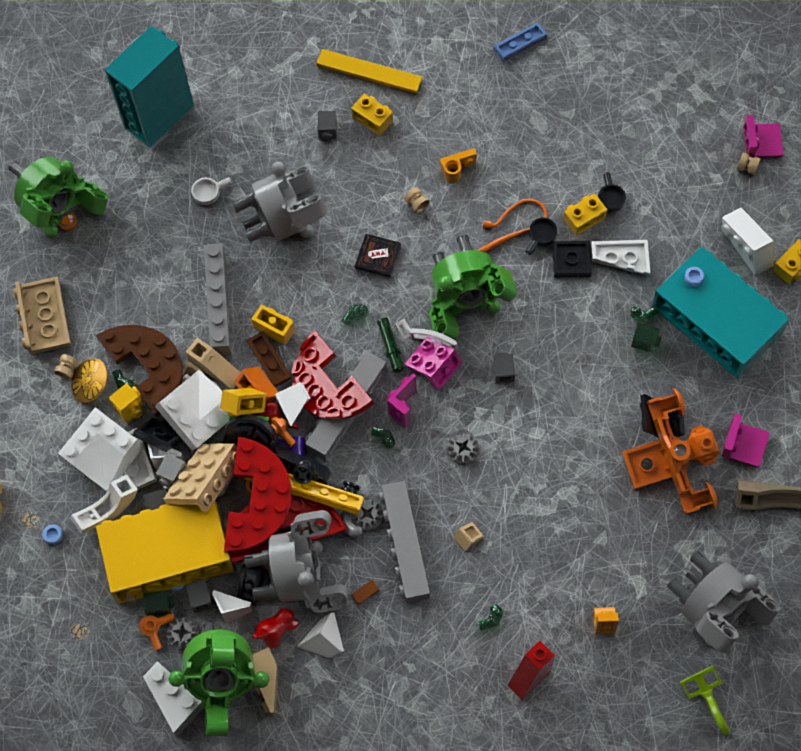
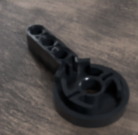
(255, 432)

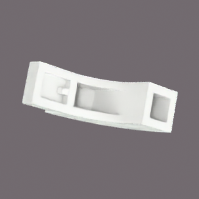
(111, 505)

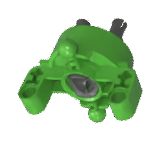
(50, 189)
(466, 282)
(217, 671)

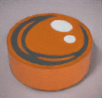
(68, 222)

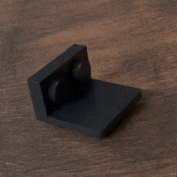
(675, 420)

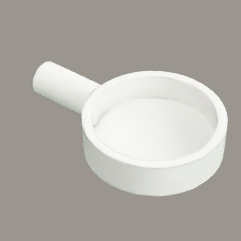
(206, 190)

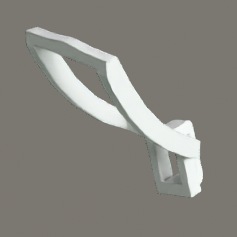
(423, 334)

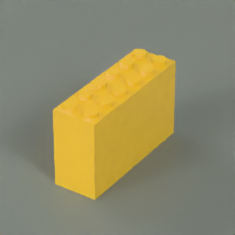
(162, 549)

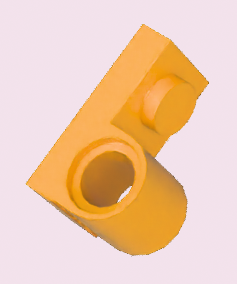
(456, 162)
(605, 620)

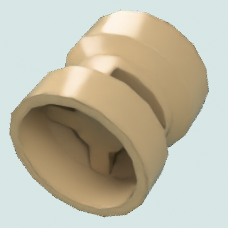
(752, 166)
(417, 200)
(66, 367)

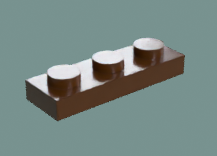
(268, 359)

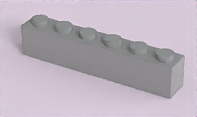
(217, 298)
(329, 432)
(405, 541)

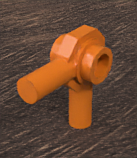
(280, 427)
(150, 626)

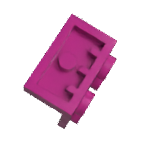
(762, 139)
(434, 361)
(396, 402)
(745, 443)

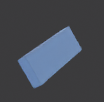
(520, 41)

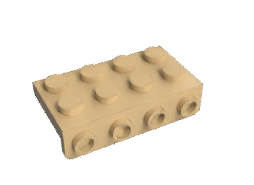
(42, 315)
(203, 476)

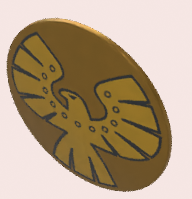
(89, 380)

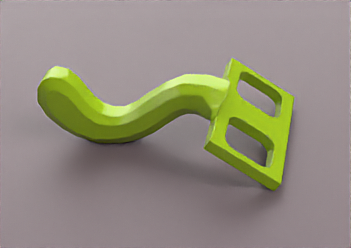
(706, 691)

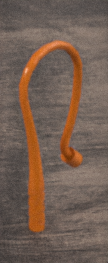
(487, 224)

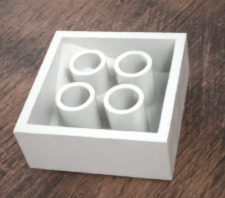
(194, 410)
(101, 449)

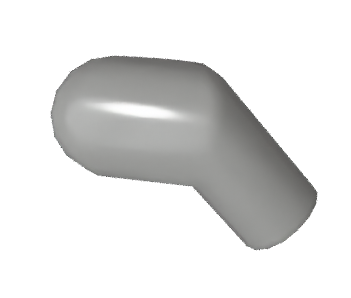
(351, 529)

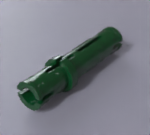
(393, 353)

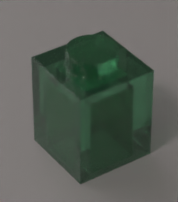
(646, 337)
(158, 603)

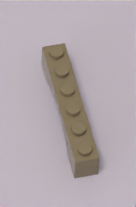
(765, 495)

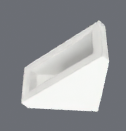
(292, 401)
(157, 455)
(231, 607)
(324, 638)

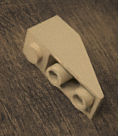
(212, 363)
(265, 662)

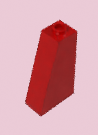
(532, 670)

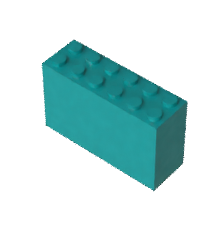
(150, 86)
(721, 314)

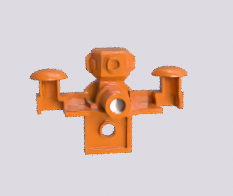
(672, 456)

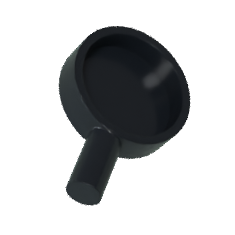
(611, 195)
(542, 233)

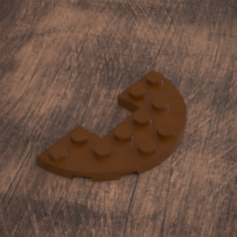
(153, 352)

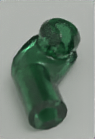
(354, 312)
(638, 314)
(120, 380)
(385, 435)
(493, 619)

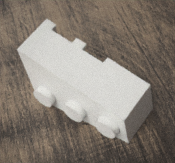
(749, 240)
(175, 702)

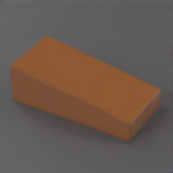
(365, 592)

